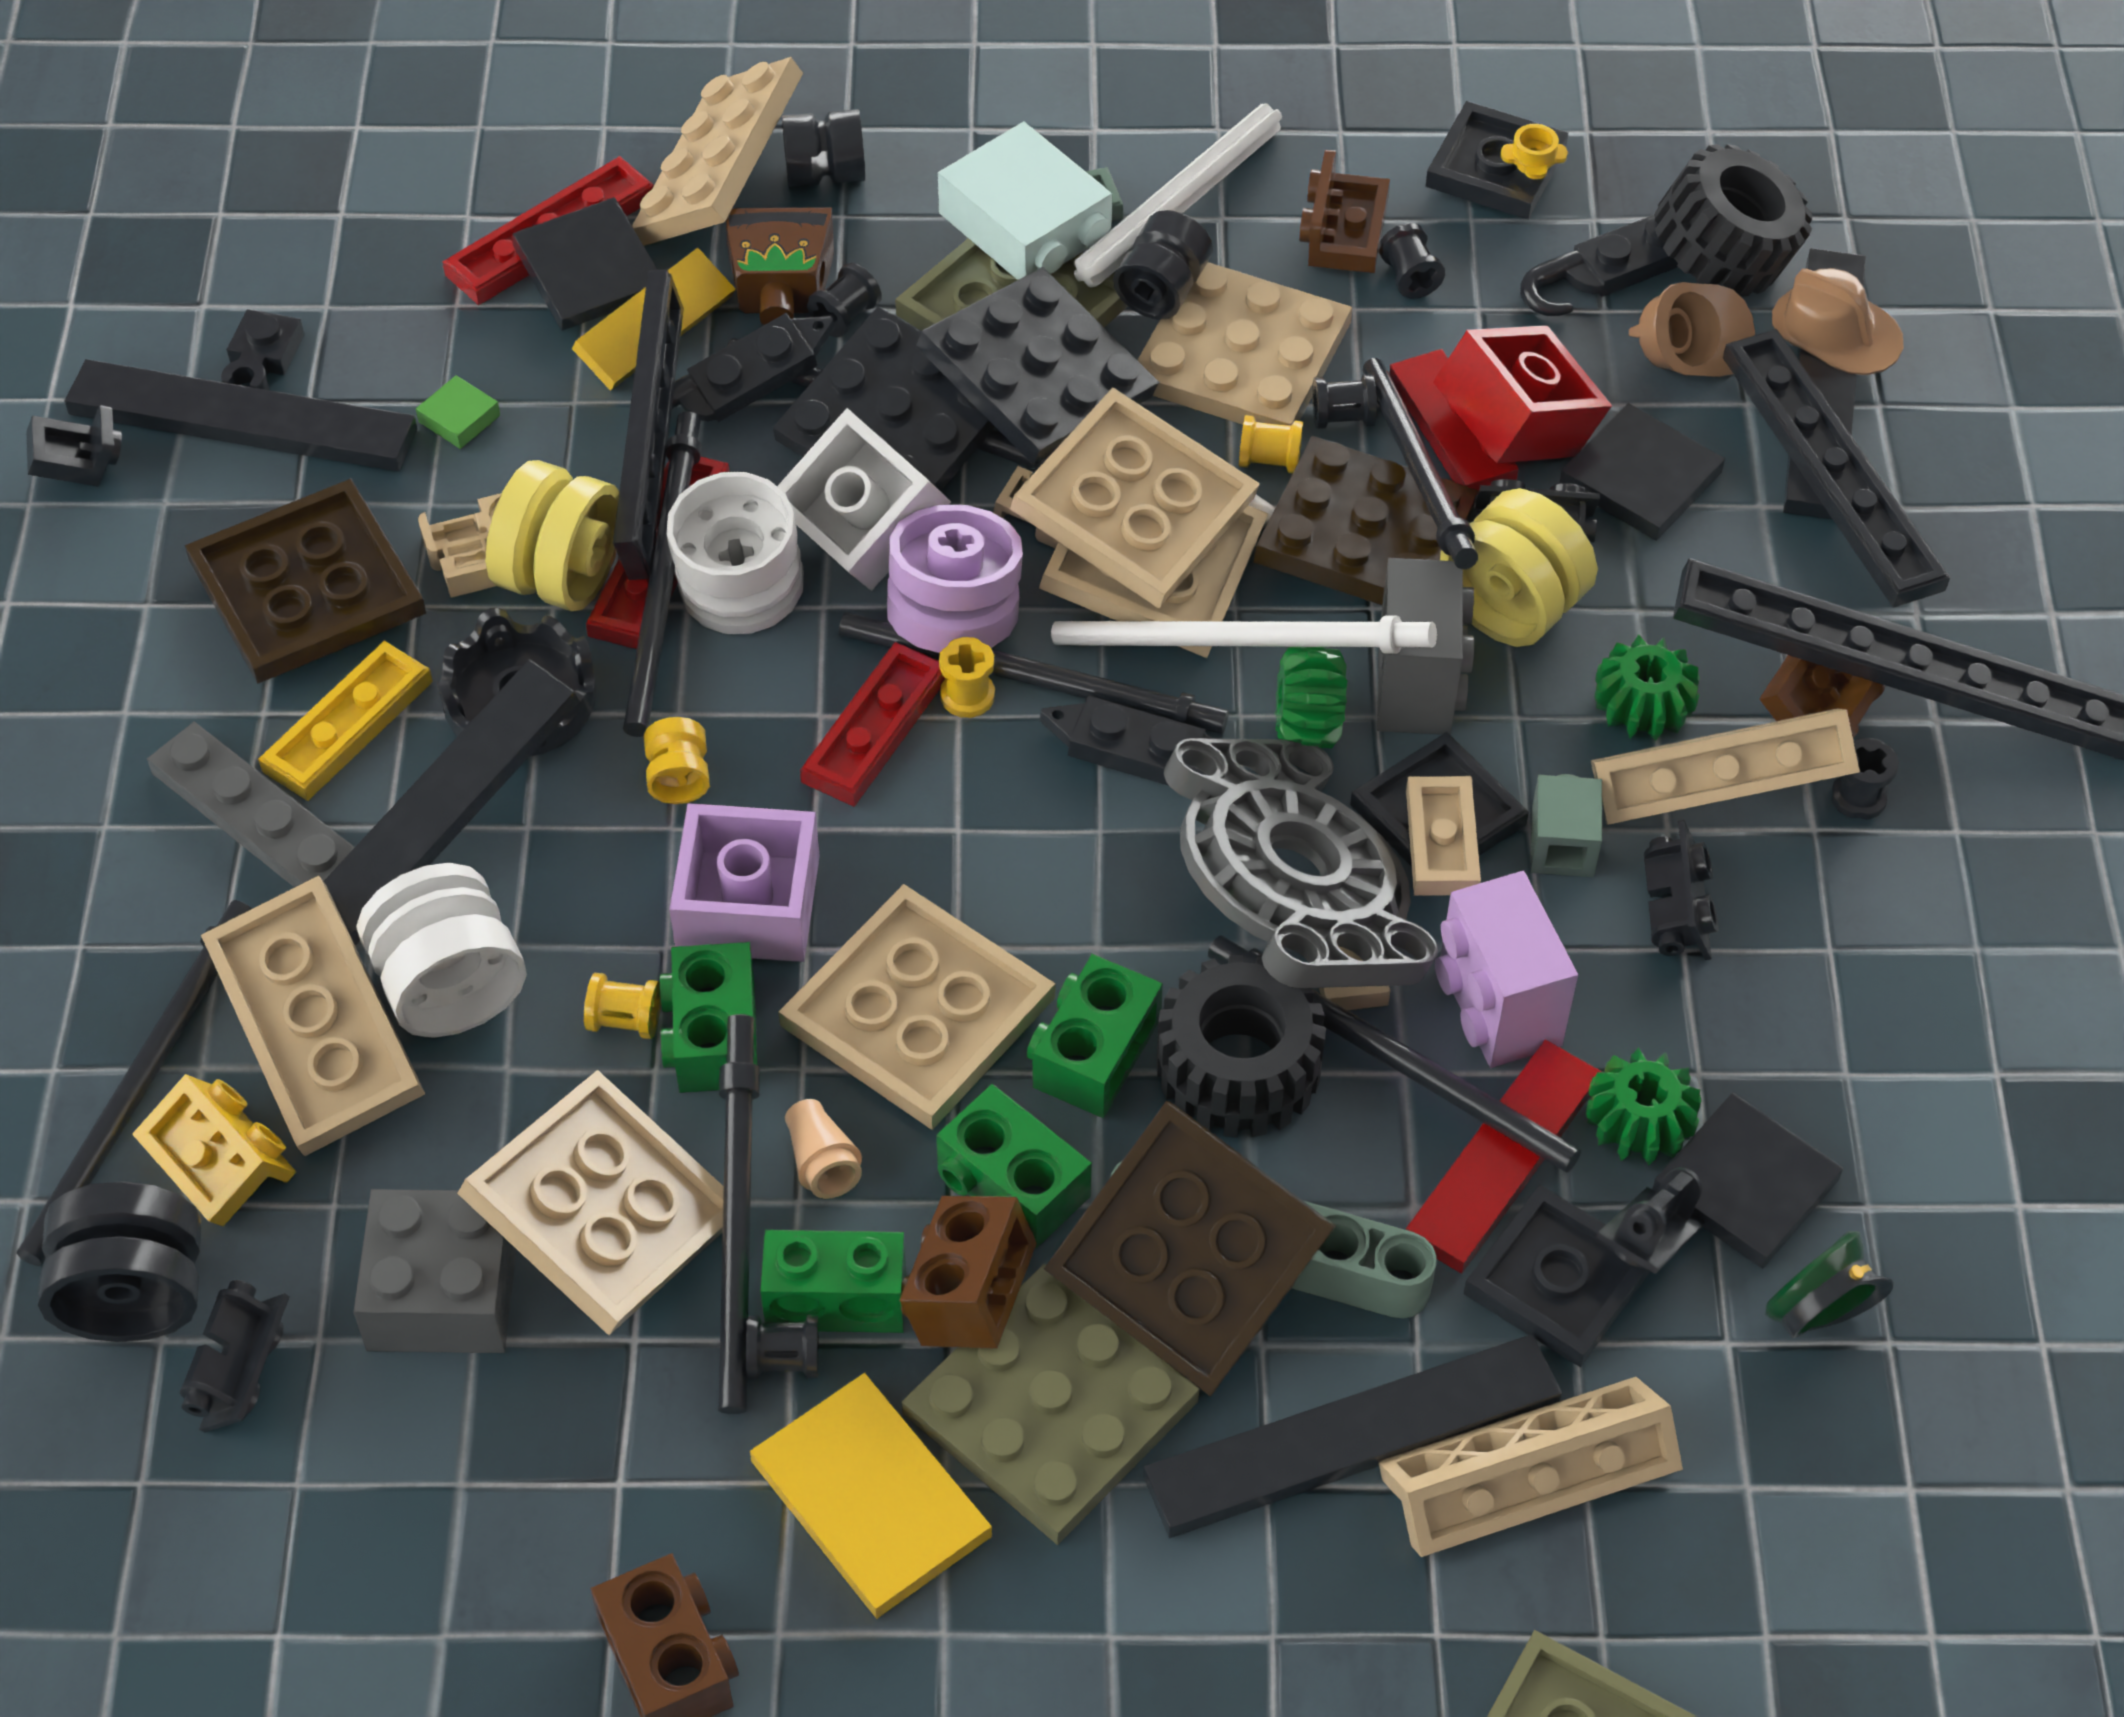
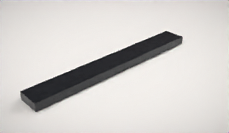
(1901, 657)

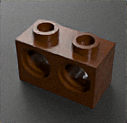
(968, 1271)
(654, 1649)

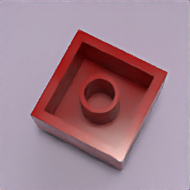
(1521, 394)

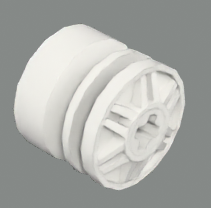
(735, 552)
(441, 950)

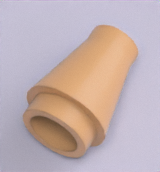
(822, 1152)

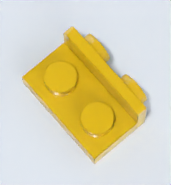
(212, 1146)

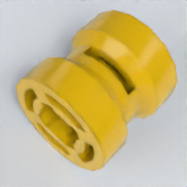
(674, 750)

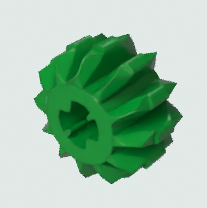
(1647, 687)
(1311, 696)
(1643, 1106)

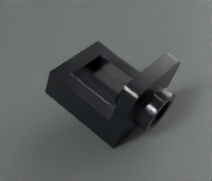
(73, 450)

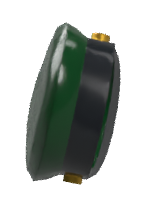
(1829, 1289)

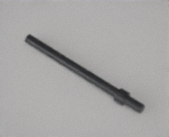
(739, 1086)

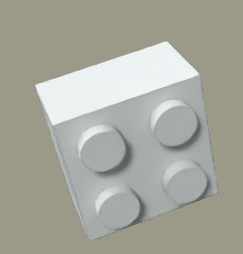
(854, 494)

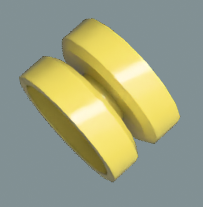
(553, 535)
(1528, 567)

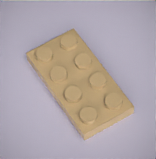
(716, 151)
(312, 1015)

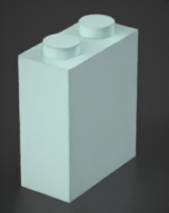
(1024, 202)

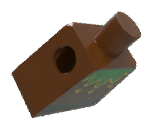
(779, 258)

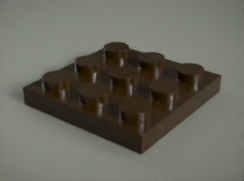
(1350, 516)
(305, 580)
(1189, 1247)

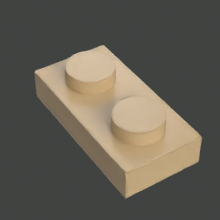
(1442, 834)

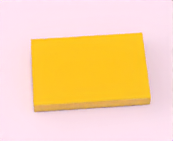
(871, 1495)

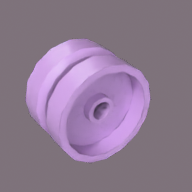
(953, 576)

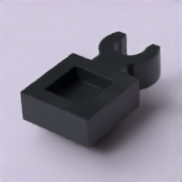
(261, 346)

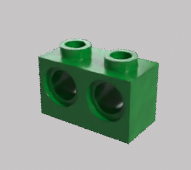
(703, 1015)
(1107, 1038)
(1024, 1158)
(838, 1275)

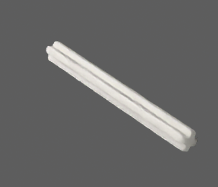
(1180, 191)

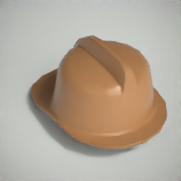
(1837, 323)
(1690, 327)

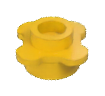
(1534, 150)

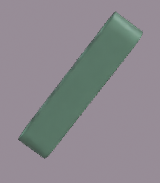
(1365, 1277)

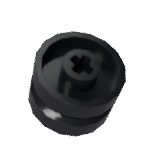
(120, 1262)

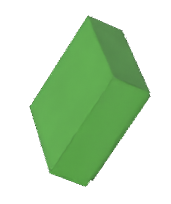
(458, 412)

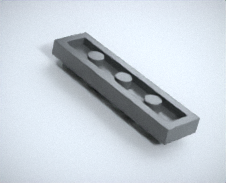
(248, 806)

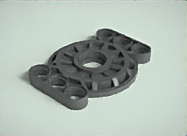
(1362, 884)

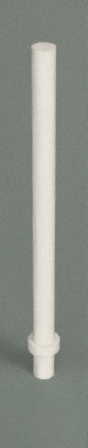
(1388, 634)

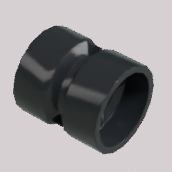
(823, 148)
(1163, 264)

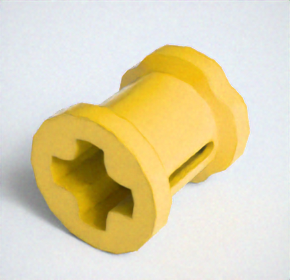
(1270, 443)
(966, 669)
(622, 1005)

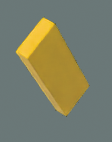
(613, 343)
(345, 720)

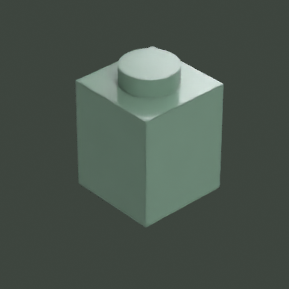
(1566, 825)

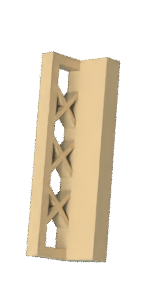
(1726, 765)
(1528, 1470)

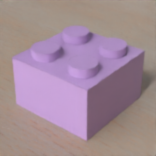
(746, 879)
(1505, 969)

